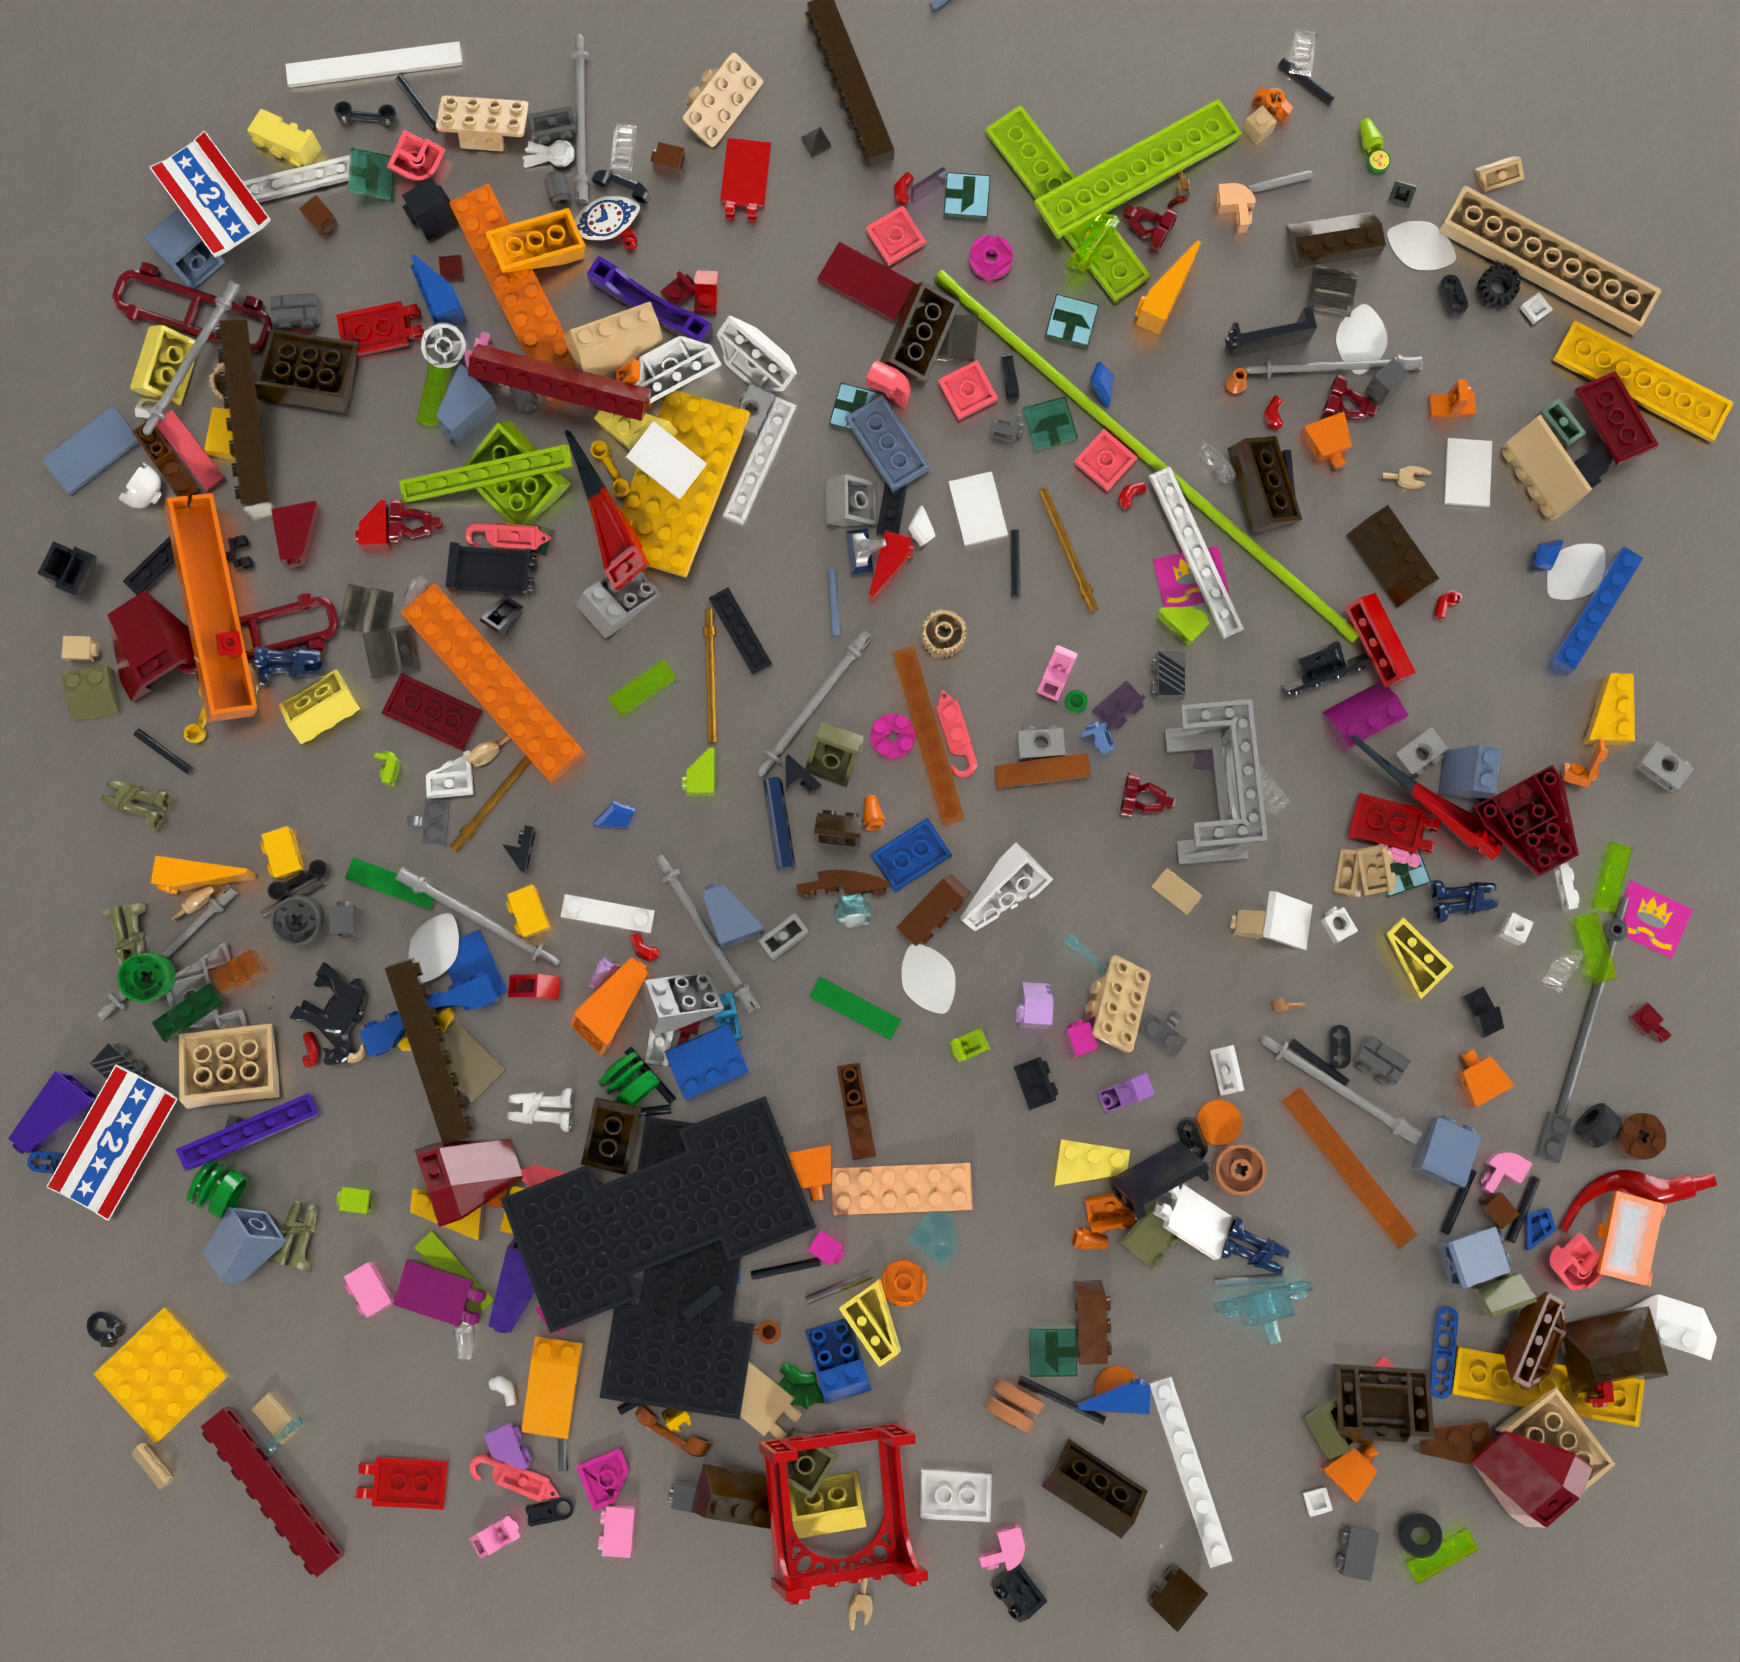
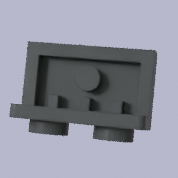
(552, 125)

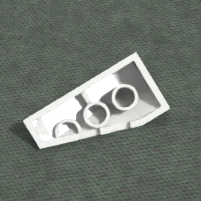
(1009, 882)

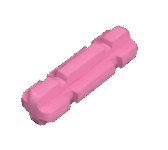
(1404, 857)

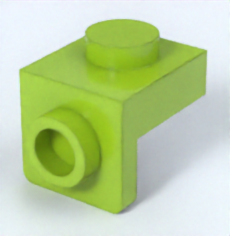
(969, 1045)

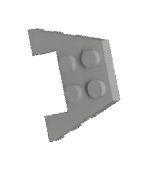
(196, 977)

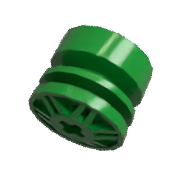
(133, 976)
(628, 1081)
(213, 1187)

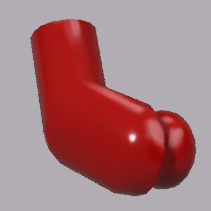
(900, 188)
(629, 238)
(1271, 413)
(1128, 493)
(1445, 601)
(643, 951)
(312, 1048)

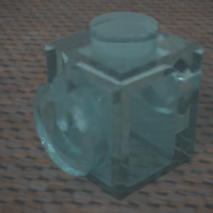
(853, 910)

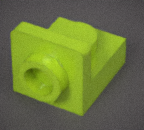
(390, 769)

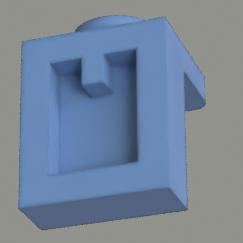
(1102, 739)

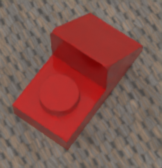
(706, 292)

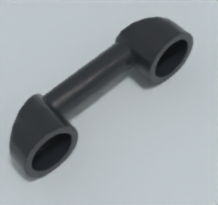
(385, 115)
(603, 177)
(279, 890)

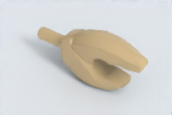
(1405, 478)
(485, 752)
(194, 902)
(860, 1601)

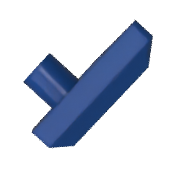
(1102, 382)
(1547, 554)
(615, 816)
(1539, 1227)

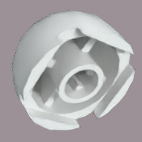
(443, 345)
(142, 488)

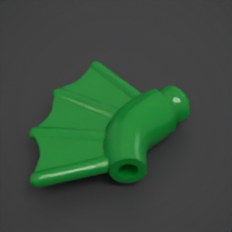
(801, 1386)

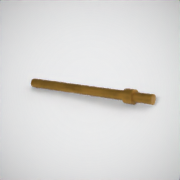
(1085, 588)
(709, 633)
(467, 831)

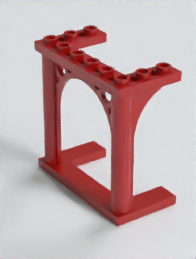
(900, 1559)

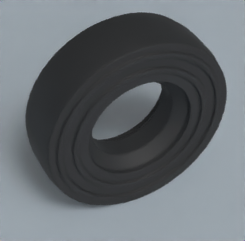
(1425, 1521)

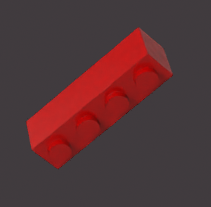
(1380, 640)

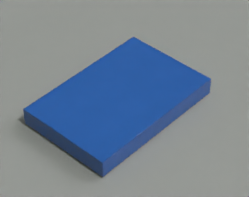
(911, 855)
(475, 958)

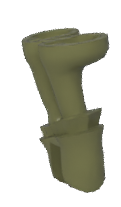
(130, 792)
(134, 943)
(304, 1229)

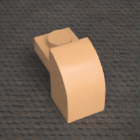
(1237, 199)

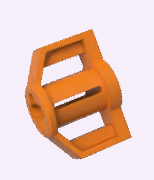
(1276, 107)

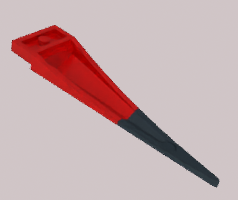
(617, 541)
(1456, 819)

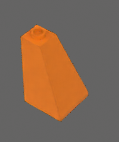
(606, 1009)

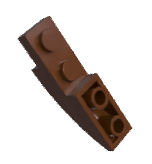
(167, 462)
(851, 882)
(856, 1111)

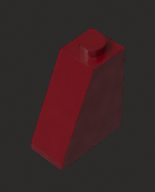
(295, 531)

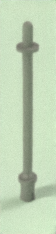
(581, 179)
(223, 304)
(1407, 363)
(853, 652)
(420, 885)
(214, 905)
(741, 990)
(1397, 1125)

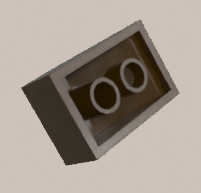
(838, 829)
(611, 1136)
(1176, 1597)

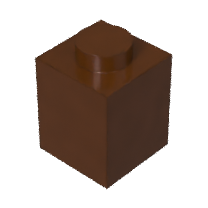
(668, 159)
(318, 215)
(1498, 1209)

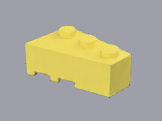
(284, 139)
(630, 430)
(1417, 957)
(1087, 1162)
(872, 1322)

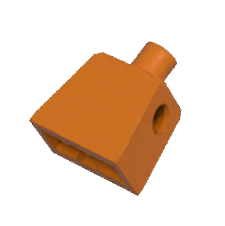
(1329, 439)
(1482, 1079)
(813, 1169)
(1352, 1471)

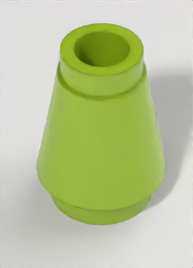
(1371, 137)

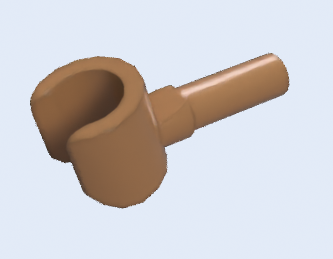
(1183, 183)
(1280, 1005)

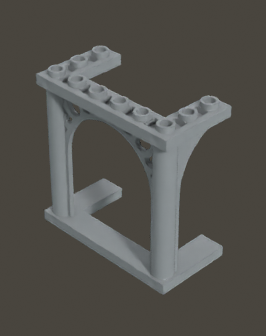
(1231, 735)

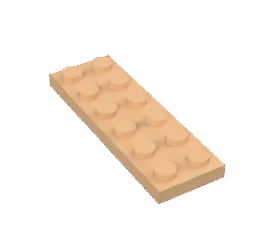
(901, 1189)

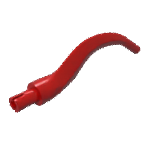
(1639, 1185)

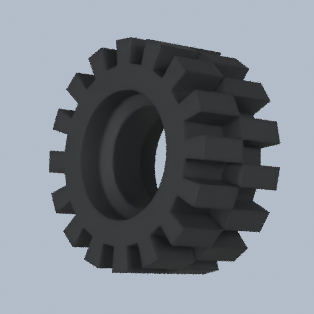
(1498, 298)

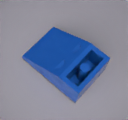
(438, 294)
(838, 1361)

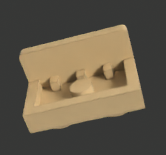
(1375, 869)

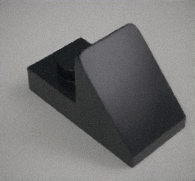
(502, 614)
(796, 772)
(522, 854)
(1485, 1015)

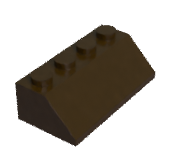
(1336, 239)
(920, 331)
(1264, 483)
(1392, 556)
(1095, 1488)
(732, 1496)

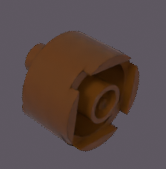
(1652, 1139)

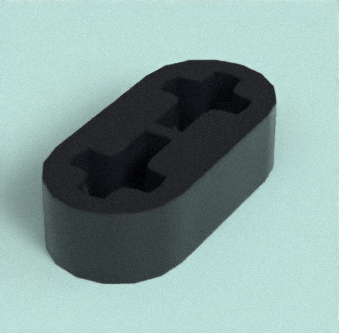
(1457, 293)
(1333, 1046)
(1197, 1135)

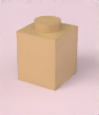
(1259, 125)
(79, 649)

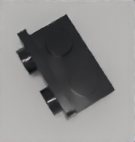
(1035, 1083)
(1018, 1594)

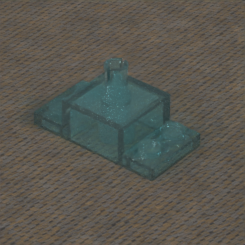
(1265, 1307)

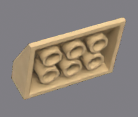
(614, 340)
(1545, 468)
(228, 1066)
(1557, 1424)

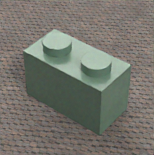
(1562, 423)

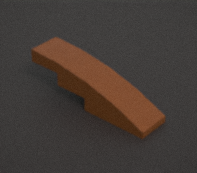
(1042, 771)

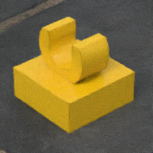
(674, 1418)

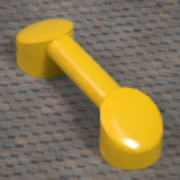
(603, 452)
(196, 732)
(444, 1019)

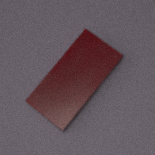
(866, 281)
(1616, 418)
(432, 712)

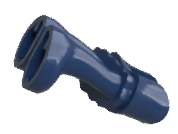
(302, 663)
(1474, 902)
(1259, 1258)

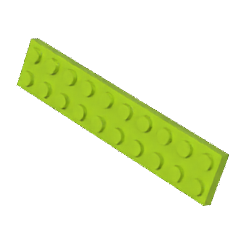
(1138, 168)
(1043, 171)

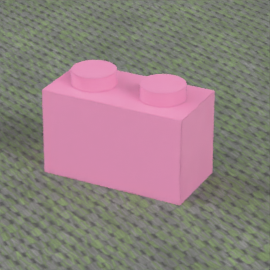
(368, 1289)
(618, 1531)

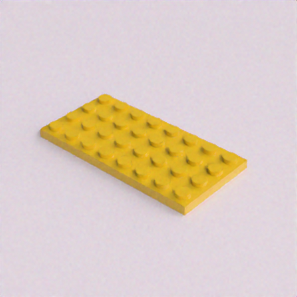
(674, 527)

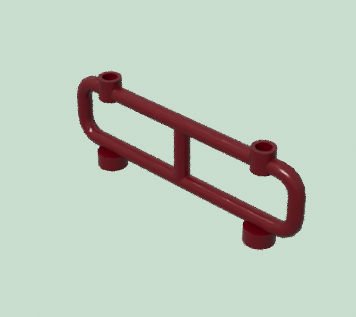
(148, 274)
(312, 641)

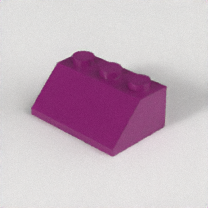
(1365, 714)

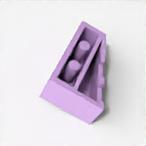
(1035, 1006)

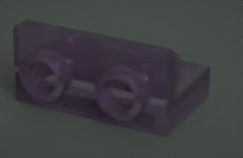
(1119, 705)

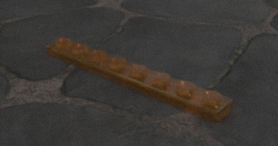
(928, 735)
(1349, 1168)

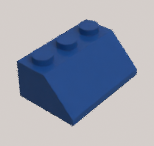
(706, 1061)

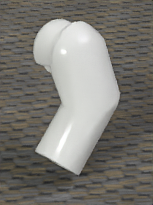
(505, 1387)

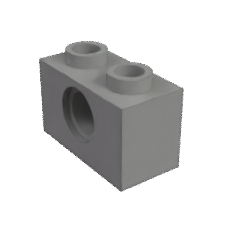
(762, 402)
(1429, 743)
(1029, 751)
(1651, 765)
(783, 937)

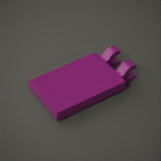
(438, 1294)

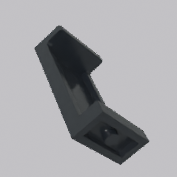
(1272, 337)
(490, 571)
(1157, 1176)

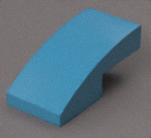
(729, 1015)

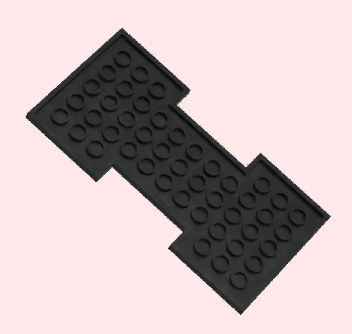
(591, 1238)
(651, 1347)

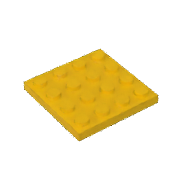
(160, 1375)

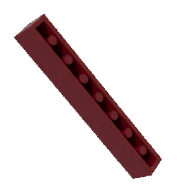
(559, 382)
(271, 1491)

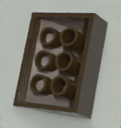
(307, 370)

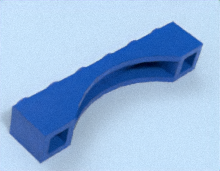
(1596, 611)
(386, 1034)

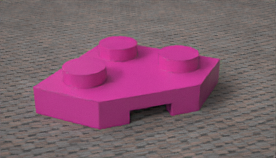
(604, 1477)

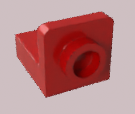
(229, 644)
(1605, 1395)

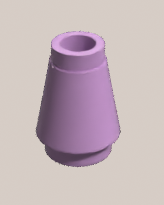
(603, 972)

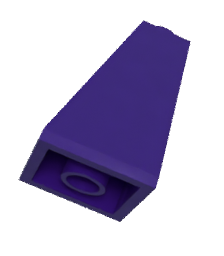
(54, 1110)
(512, 1293)

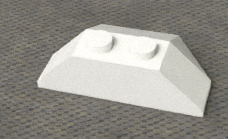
(755, 356)
(675, 365)
(1681, 1325)

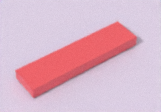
(190, 451)

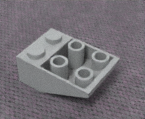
(613, 608)
(679, 1001)

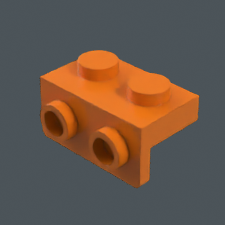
(1107, 1213)

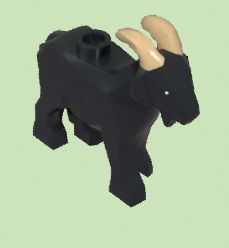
(338, 1016)

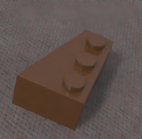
(933, 910)
(1092, 1322)
(1457, 1441)

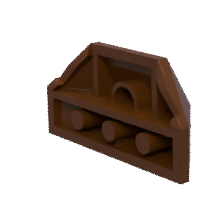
(1536, 1340)

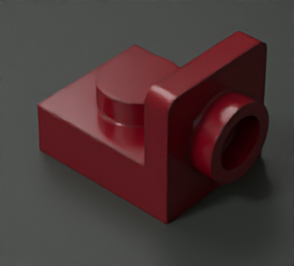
(679, 289)

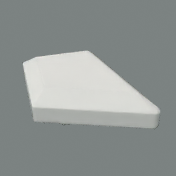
(921, 527)

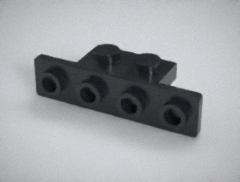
(1323, 665)

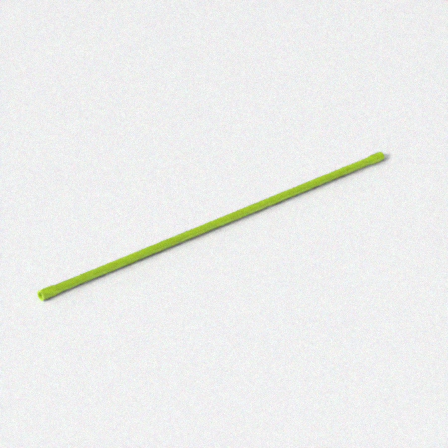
(952, 287)

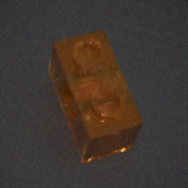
(238, 971)

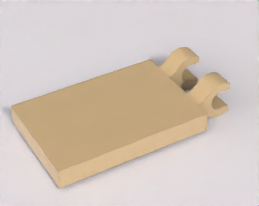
(765, 1403)

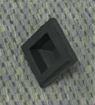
(816, 141)
(1402, 193)

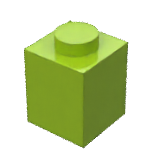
(355, 1200)

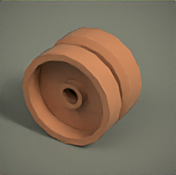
(1252, 1172)
(1013, 1408)

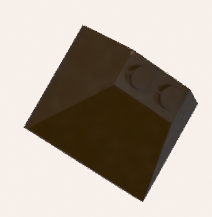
(1612, 1349)
(1384, 1404)

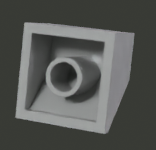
(851, 501)

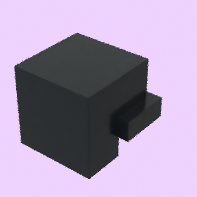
(429, 208)
(68, 568)

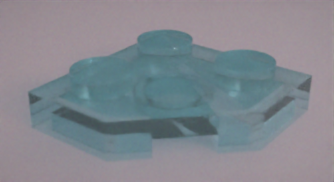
(936, 1237)

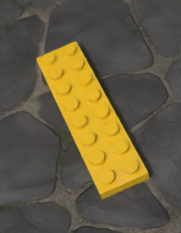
(1645, 380)
(1487, 1378)

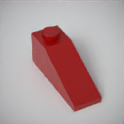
(890, 561)

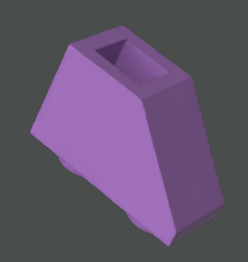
(1126, 1093)
(507, 1447)

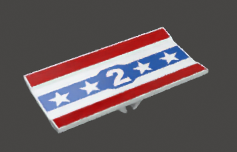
(211, 195)
(112, 1141)

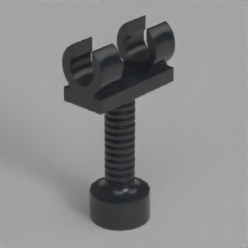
(241, 563)

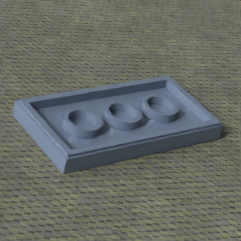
(887, 443)
(91, 450)

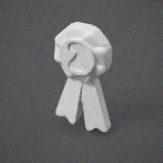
(559, 154)

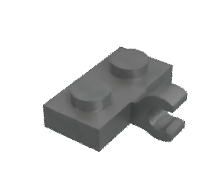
(433, 822)
(1162, 1033)

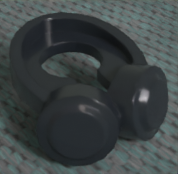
(116, 1329)

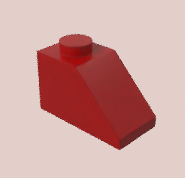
(374, 528)
(534, 986)

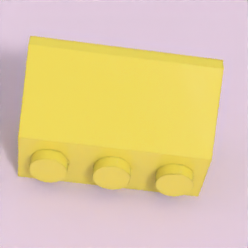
(159, 362)
(318, 706)
(832, 1509)

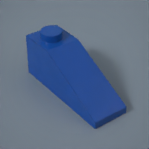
(1123, 1398)

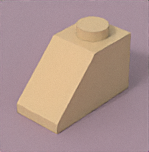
(1248, 923)

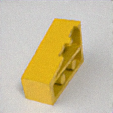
(1613, 712)
(470, 1225)

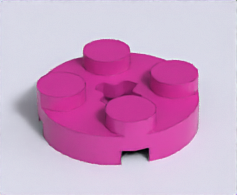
(987, 269)
(882, 728)

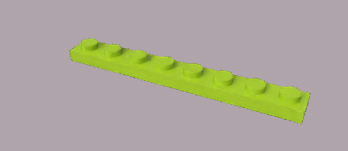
(486, 473)

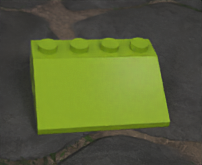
(520, 499)

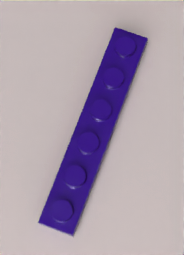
(246, 1132)

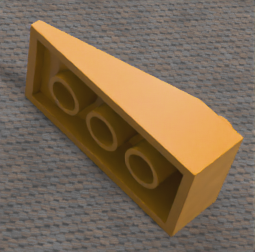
(537, 242)
(1158, 303)
(185, 875)
(552, 1387)

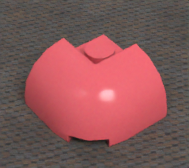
(415, 157)
(890, 381)
(1576, 1263)

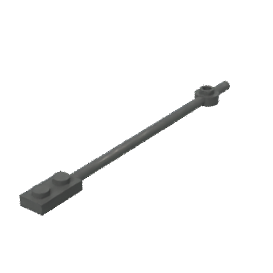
(1556, 1124)

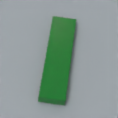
(385, 882)
(855, 1008)

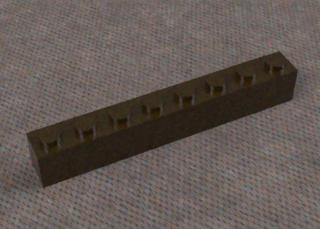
(850, 80)
(243, 411)
(428, 1050)

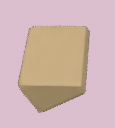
(1499, 173)
(1348, 875)
(1176, 891)
(273, 1416)
(152, 1465)

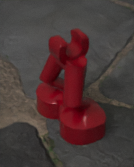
(1159, 233)
(1334, 401)
(396, 525)
(1133, 787)

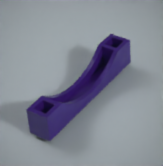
(626, 290)

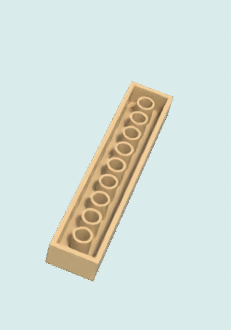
(1550, 261)

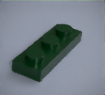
(187, 1012)

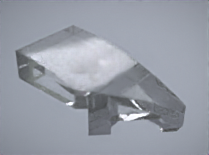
(1560, 971)

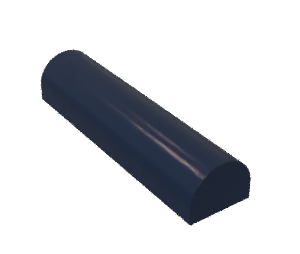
(779, 824)

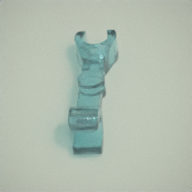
(1076, 945)
(290, 1428)

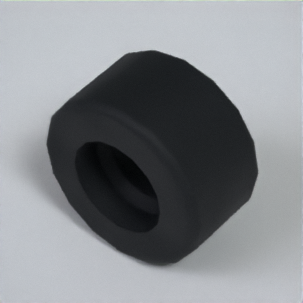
(1598, 1125)

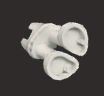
(532, 1103)

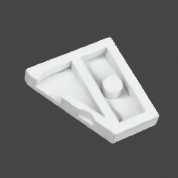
(451, 780)

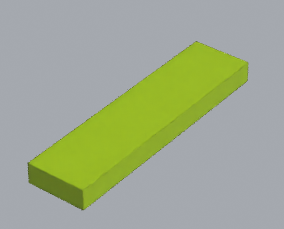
(441, 1257)

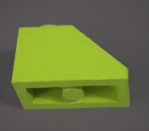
(1184, 622)
(701, 775)

